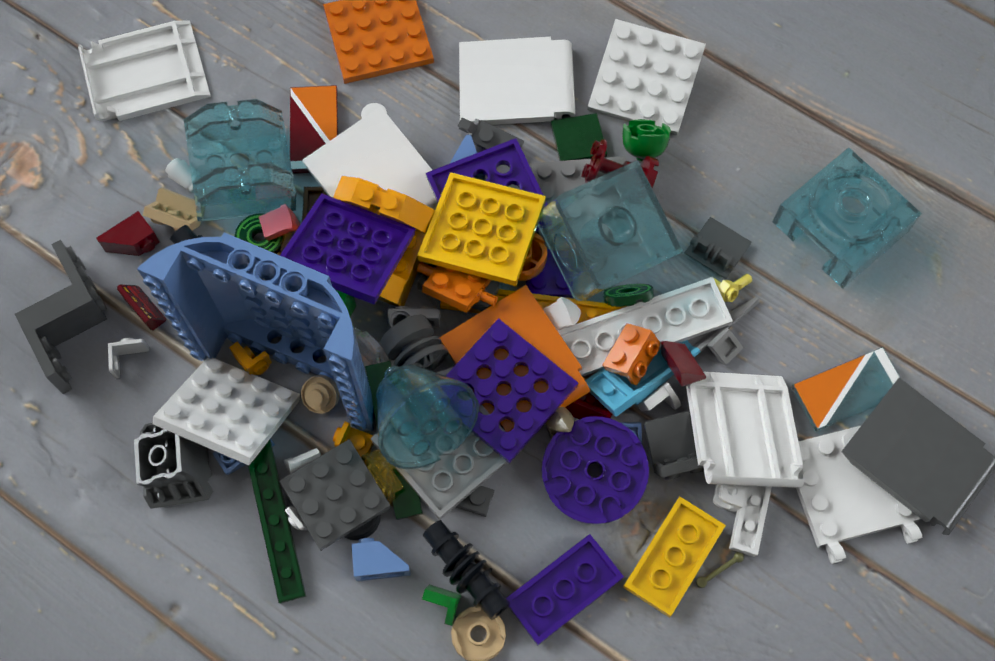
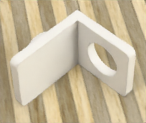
(125, 346)

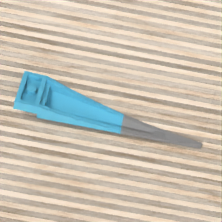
(619, 394)

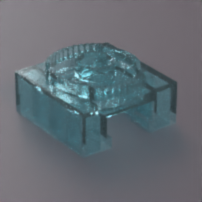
(847, 237)

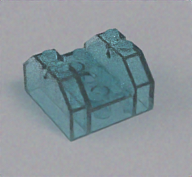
(247, 128)

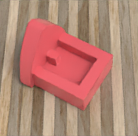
(278, 222)

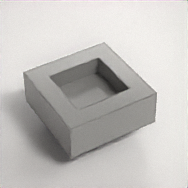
(725, 346)

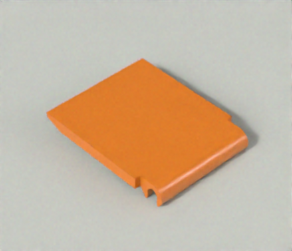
(529, 320)

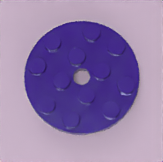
(599, 498)

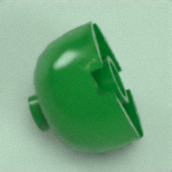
(645, 139)

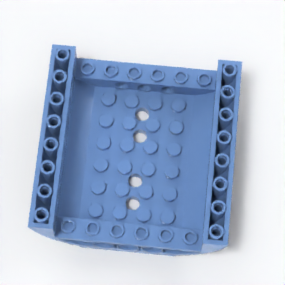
(252, 295)

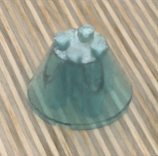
(422, 415)

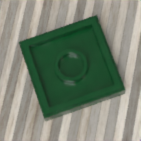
(576, 136)

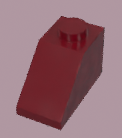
(129, 237)

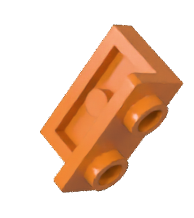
(632, 353)

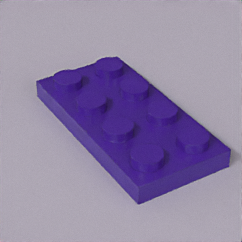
(564, 589)

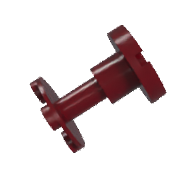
(604, 165)

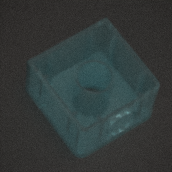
(633, 214)

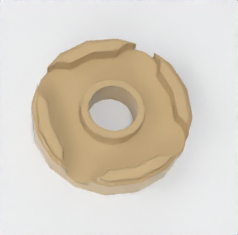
(473, 650)

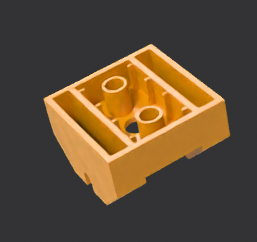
(400, 209)

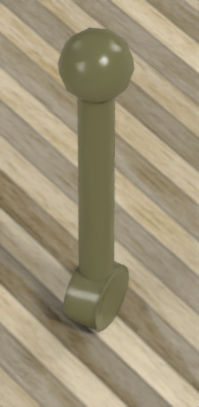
(701, 582)

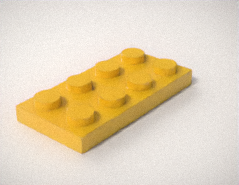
(674, 556)

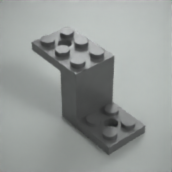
(62, 317)

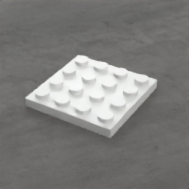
(646, 75)
(227, 410)

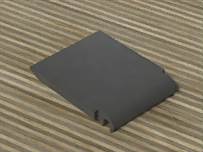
(921, 456)

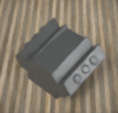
(171, 468)

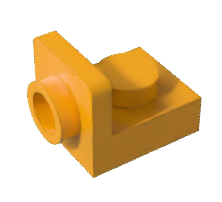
(248, 361)
(359, 439)

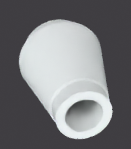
(180, 172)

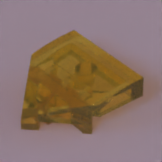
(383, 474)

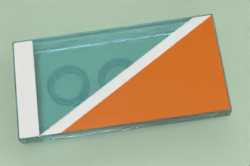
(846, 389)

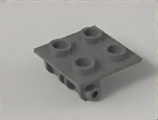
(717, 247)

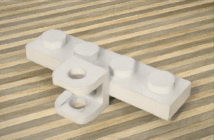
(751, 509)

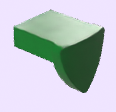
(444, 598)

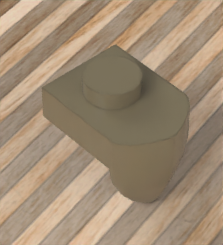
(560, 422)

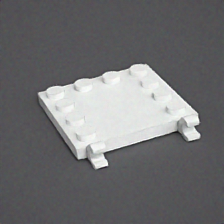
(843, 500)

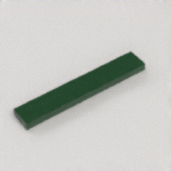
(406, 500)
(276, 526)

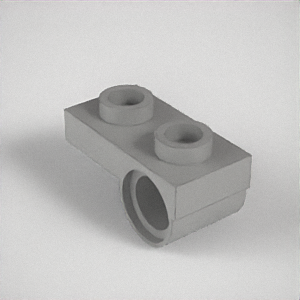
(400, 313)

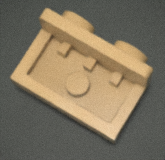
(172, 210)

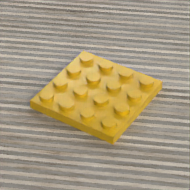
(482, 229)

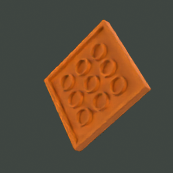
(377, 37)

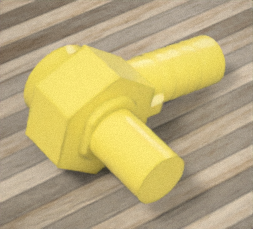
(730, 290)

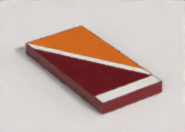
(311, 121)

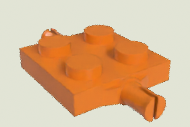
(455, 287)

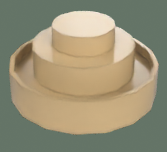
(320, 394)

